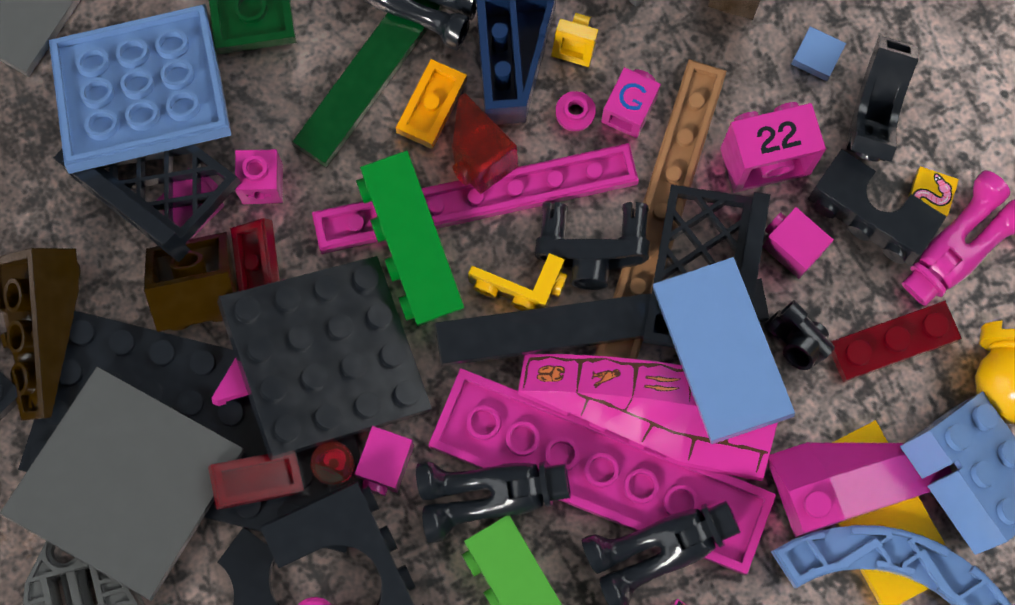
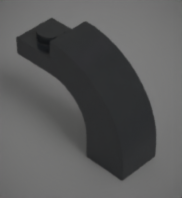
(881, 99)

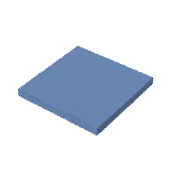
(138, 89)

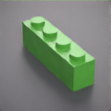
(508, 566)

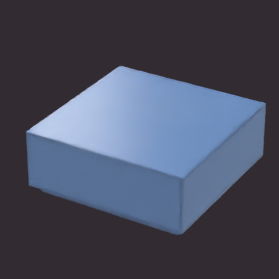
(818, 53)

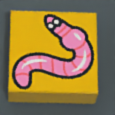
(934, 189)

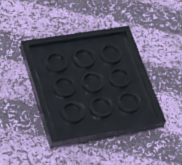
(323, 356)

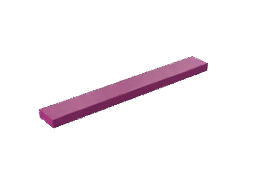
(519, 190)

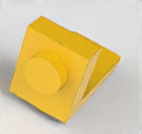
(549, 283)

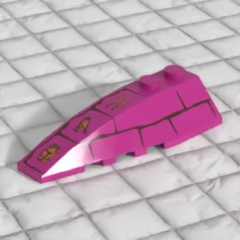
(644, 404)

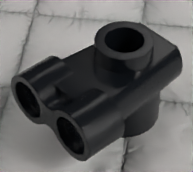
(805, 339)

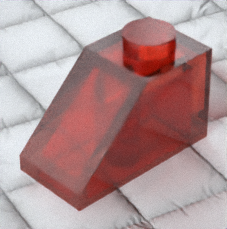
(480, 147)

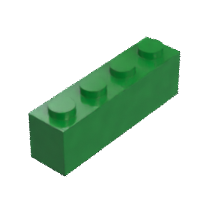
(411, 238)

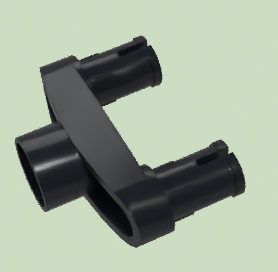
(594, 257)

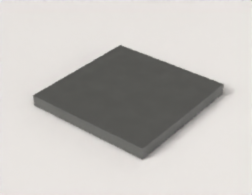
(121, 483)

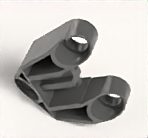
(43, 585)

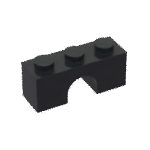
(844, 196)

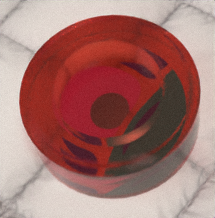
(332, 463)

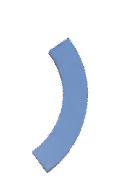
(887, 551)

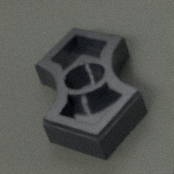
(250, 569)

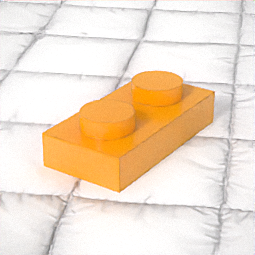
(431, 104)

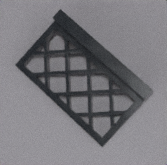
(146, 215)
(746, 249)

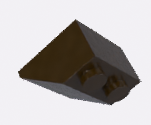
(189, 289)

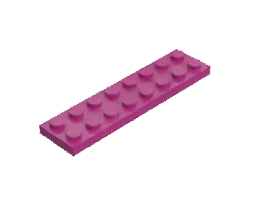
(606, 474)

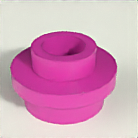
(575, 122)

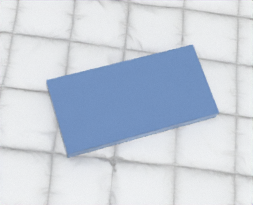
(723, 351)

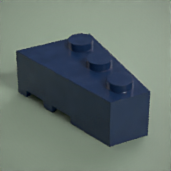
(511, 54)

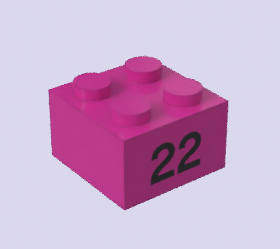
(772, 146)

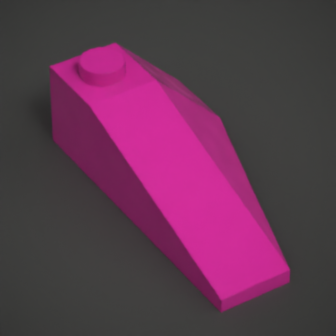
(843, 481)

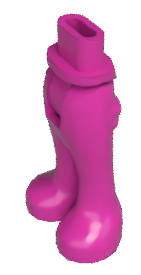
(948, 256)

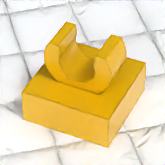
(575, 40)

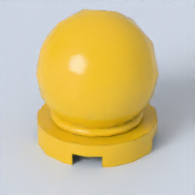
(997, 369)

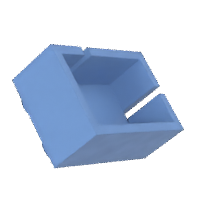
(982, 490)

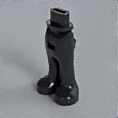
(450, 27)
(513, 489)
(682, 540)

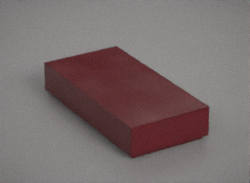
(254, 480)

